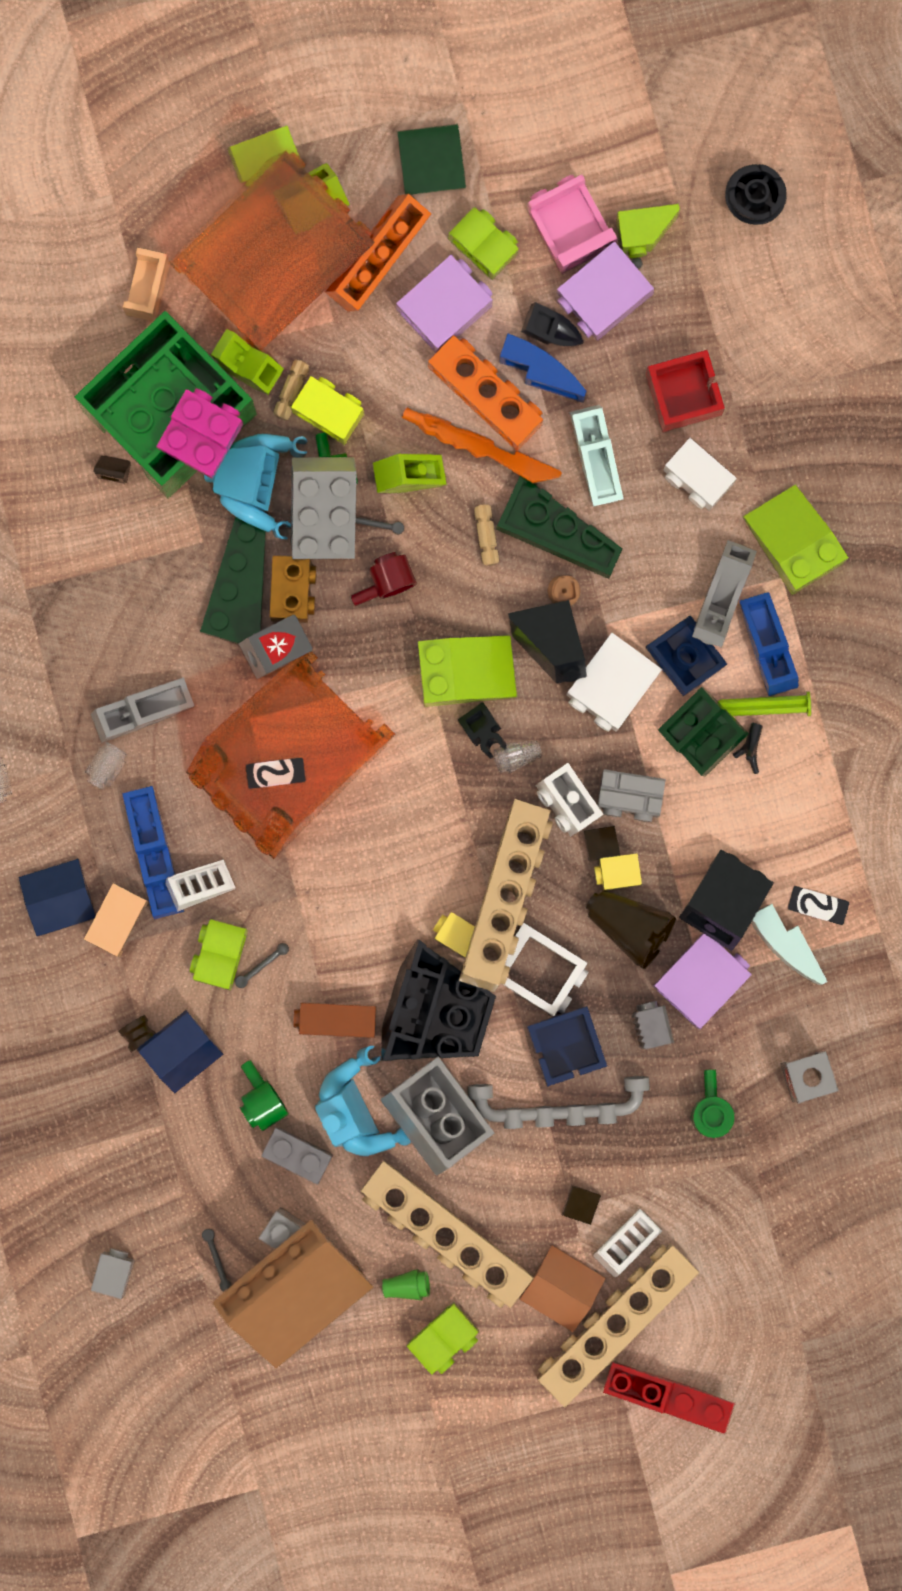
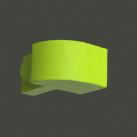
(246, 363)

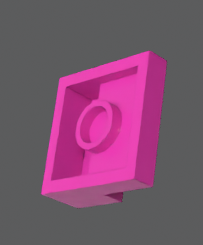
(200, 432)

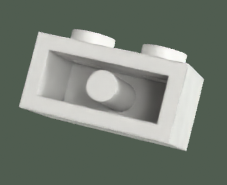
(698, 475)
(568, 800)

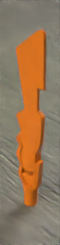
(481, 446)

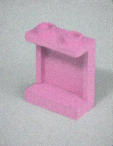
(570, 223)

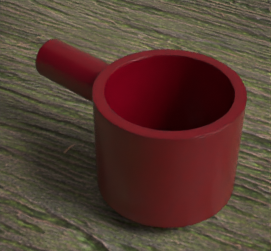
(390, 577)

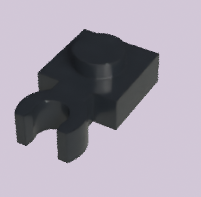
(482, 728)

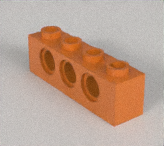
(391, 238)
(513, 431)

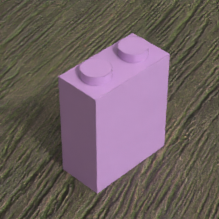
(604, 292)
(445, 303)
(702, 980)

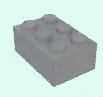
(323, 507)
(437, 1116)

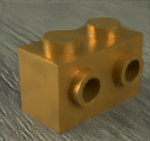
(291, 588)

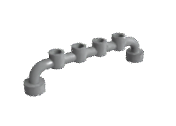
(574, 1114)

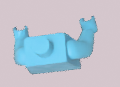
(248, 478)
(346, 1114)

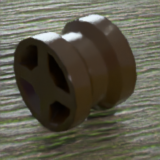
(137, 1033)

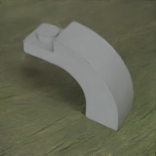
(724, 594)

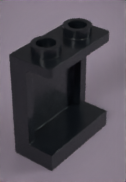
(726, 900)

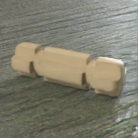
(291, 389)
(486, 535)

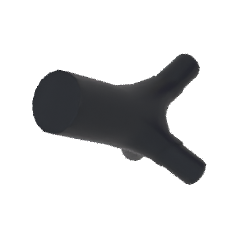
(750, 746)

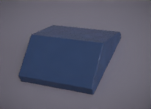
(684, 657)
(57, 897)
(179, 1052)

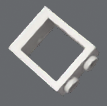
(576, 978)

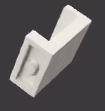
(613, 683)

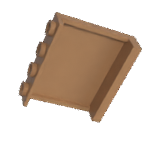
(292, 1295)

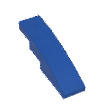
(151, 848)

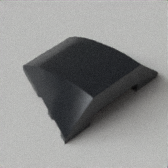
(433, 1010)

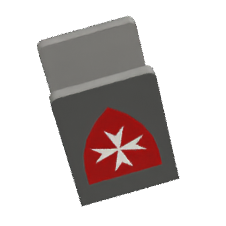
(275, 646)
(794, 1073)

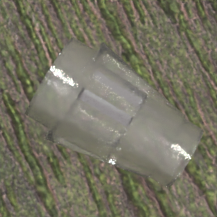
(516, 755)

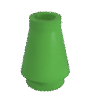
(409, 1285)

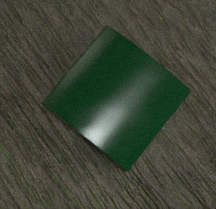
(431, 159)
(703, 731)

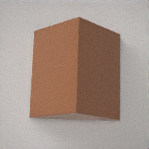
(563, 1288)

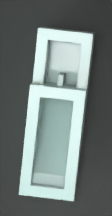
(596, 455)
(787, 945)

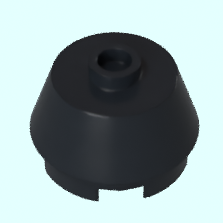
(756, 194)

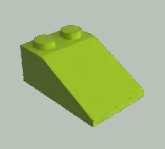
(795, 539)
(466, 670)

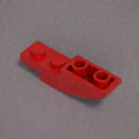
(669, 1397)

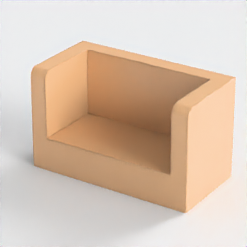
(147, 285)
(115, 920)

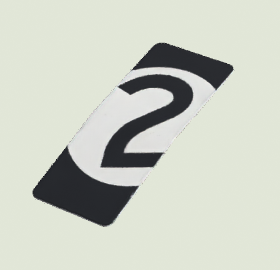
(275, 773)
(818, 905)

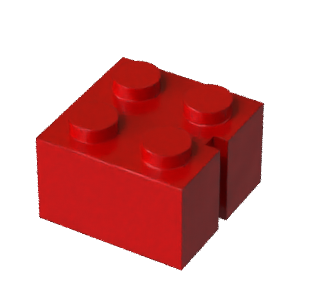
(682, 391)

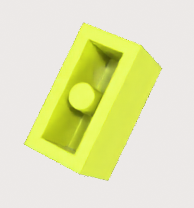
(328, 409)

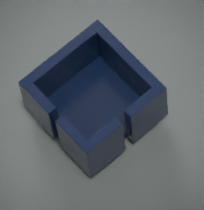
(567, 1045)

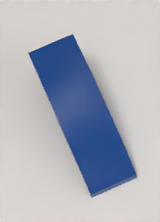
(541, 368)
(769, 644)

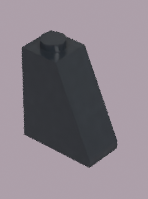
(551, 640)

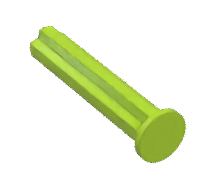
(768, 705)

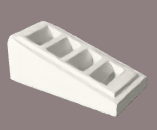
(181, 902)
(608, 1262)

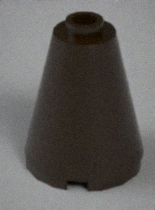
(631, 925)

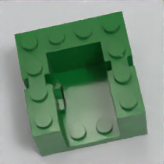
(140, 403)

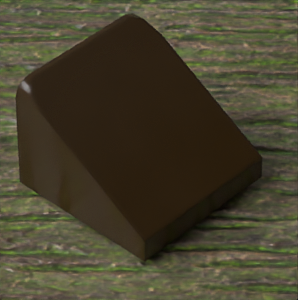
(112, 469)
(601, 843)
(581, 1204)

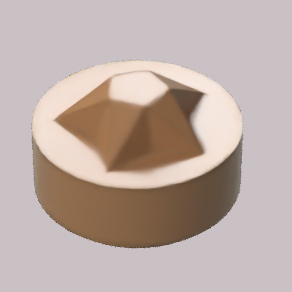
(564, 588)

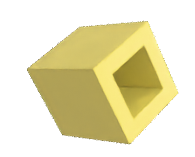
(618, 872)
(454, 933)

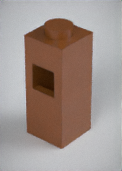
(335, 1020)

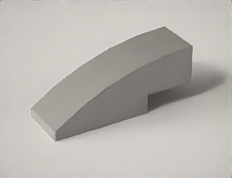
(142, 709)

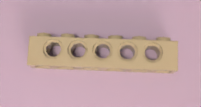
(521, 819)
(515, 1277)
(567, 1387)

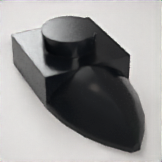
(550, 327)

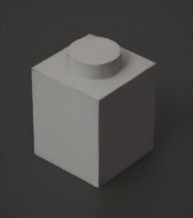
(113, 1273)

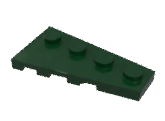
(548, 525)
(238, 589)

